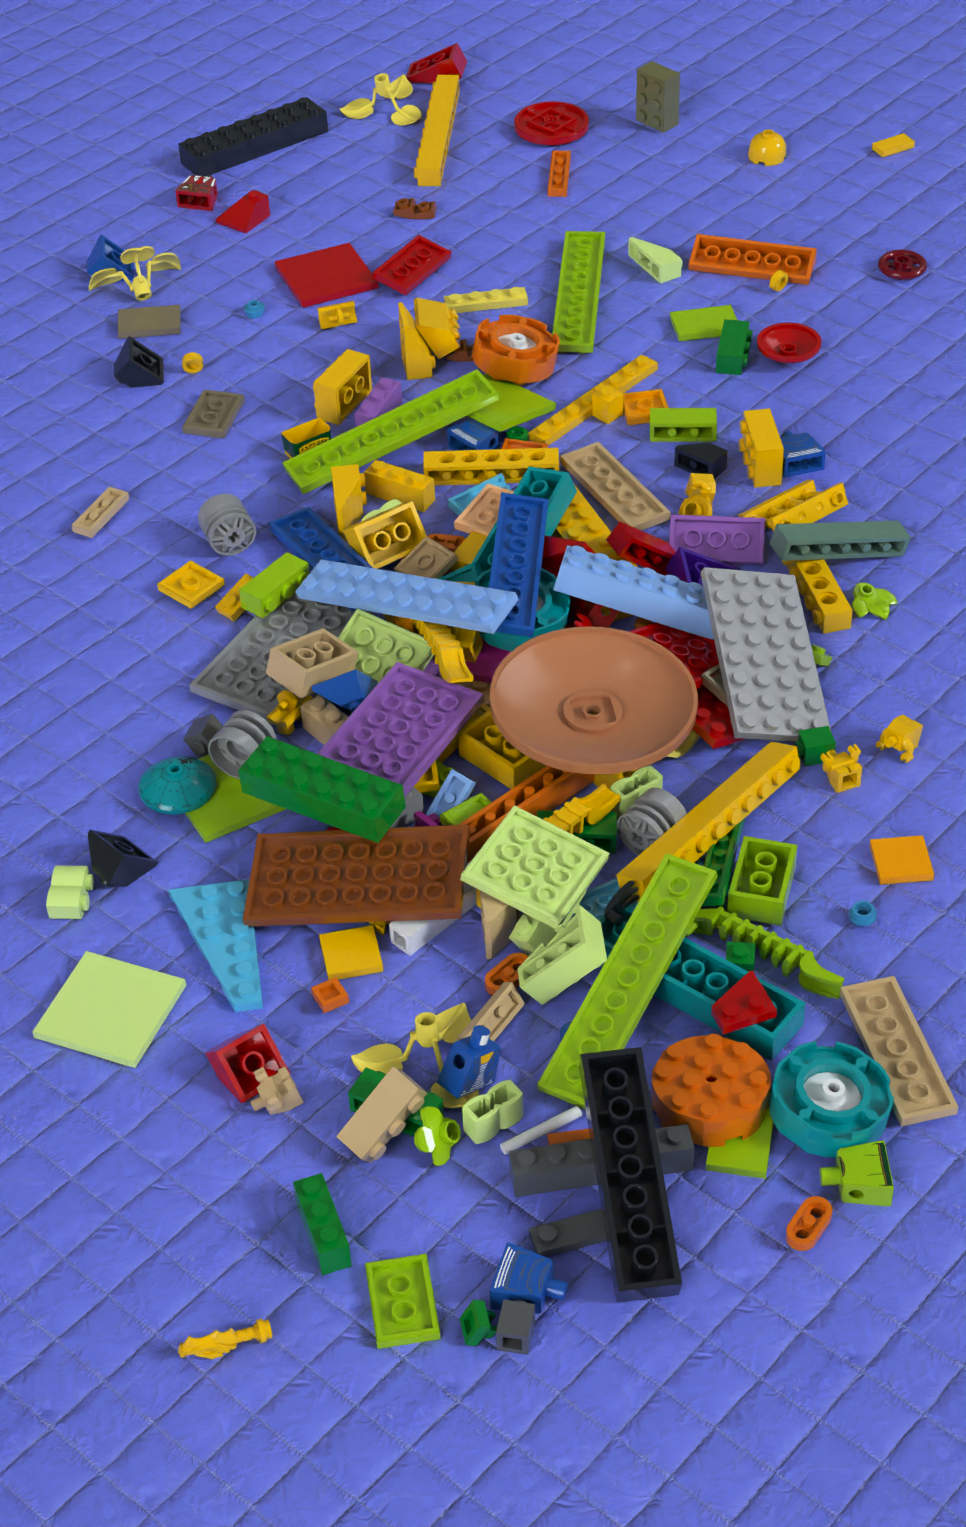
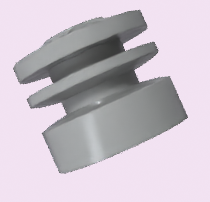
(226, 524)
(238, 740)
(649, 819)

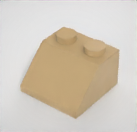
(497, 923)

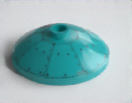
(177, 785)

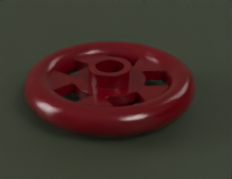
(902, 264)

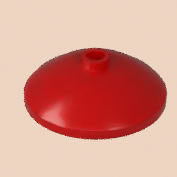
(789, 342)

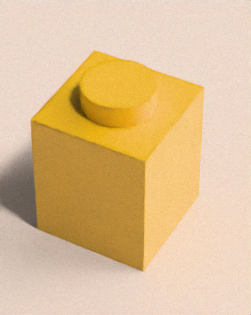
(607, 404)

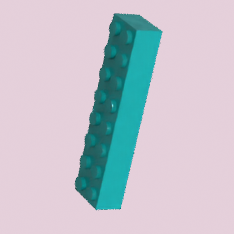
(702, 977)

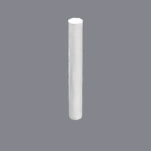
(541, 1130)

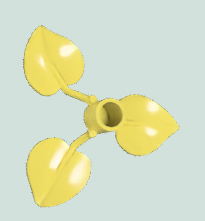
(397, 89)
(140, 285)
(428, 1031)

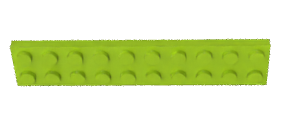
(579, 291)
(391, 430)
(630, 973)

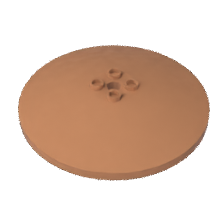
(631, 683)

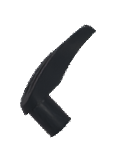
(620, 902)

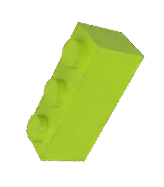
(683, 425)
(273, 585)

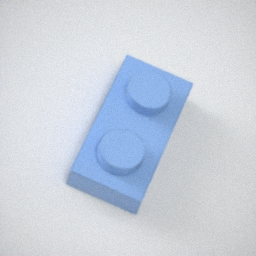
(452, 793)

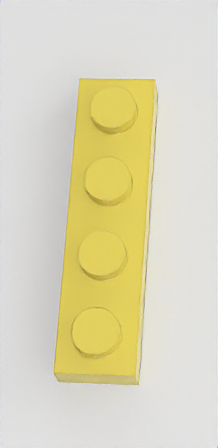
(487, 300)

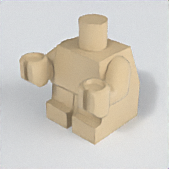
(276, 1092)

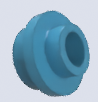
(254, 309)
(862, 913)

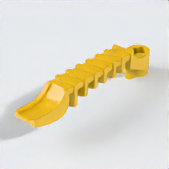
(446, 651)
(572, 814)

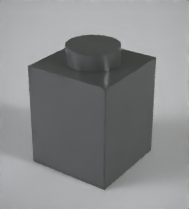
(201, 733)
(515, 1326)

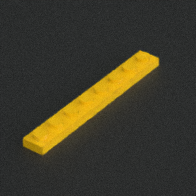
(581, 408)

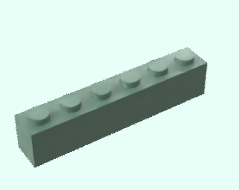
(839, 540)

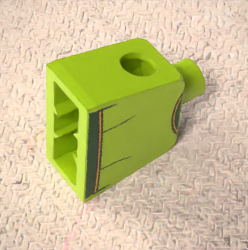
(861, 1174)

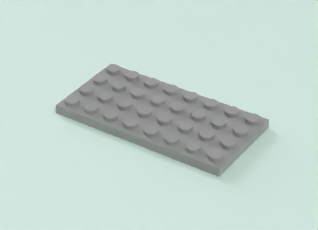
(764, 654)
(239, 670)

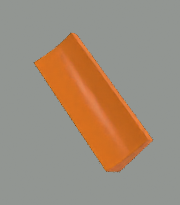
(752, 258)

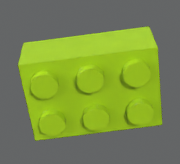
(762, 880)

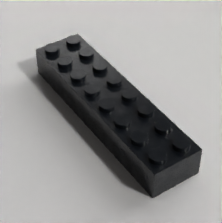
(253, 137)
(629, 1175)

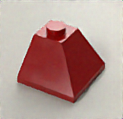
(246, 212)
(241, 1056)

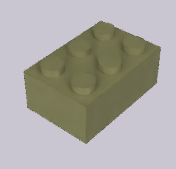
(657, 96)

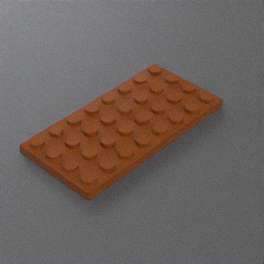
(354, 879)

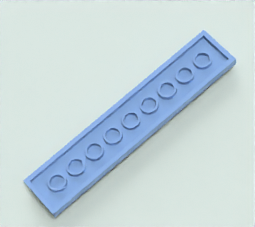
(408, 596)

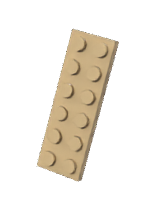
(615, 487)
(899, 1046)

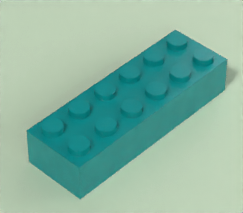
(538, 483)

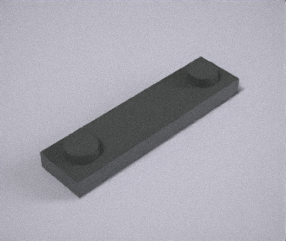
(568, 1233)

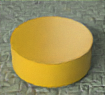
(778, 280)
(192, 362)

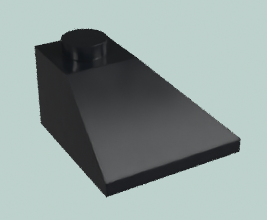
(138, 365)
(117, 859)

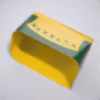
(305, 437)

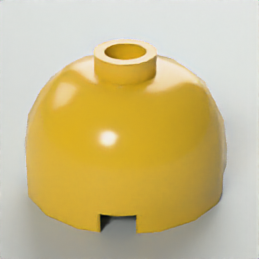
(767, 148)

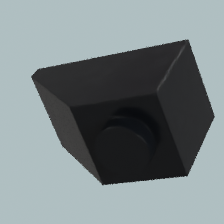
(701, 458)

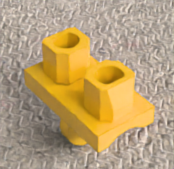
(337, 314)
(287, 711)

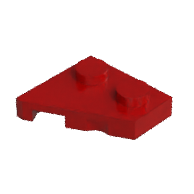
(743, 1005)

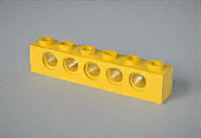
(477, 466)
(821, 594)

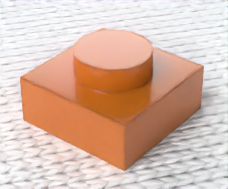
(330, 995)

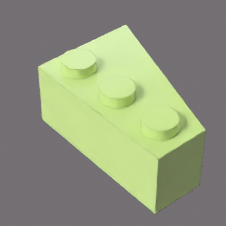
(565, 959)

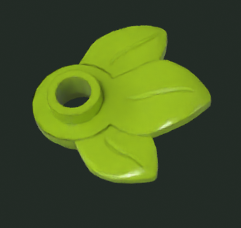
(872, 600)
(436, 1135)

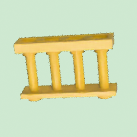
(799, 505)

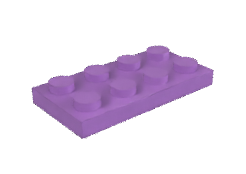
(720, 537)

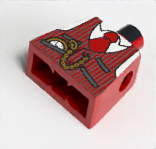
(197, 193)

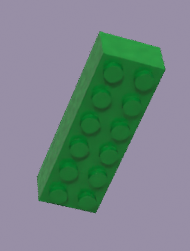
(322, 789)

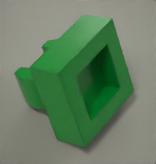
(476, 1323)

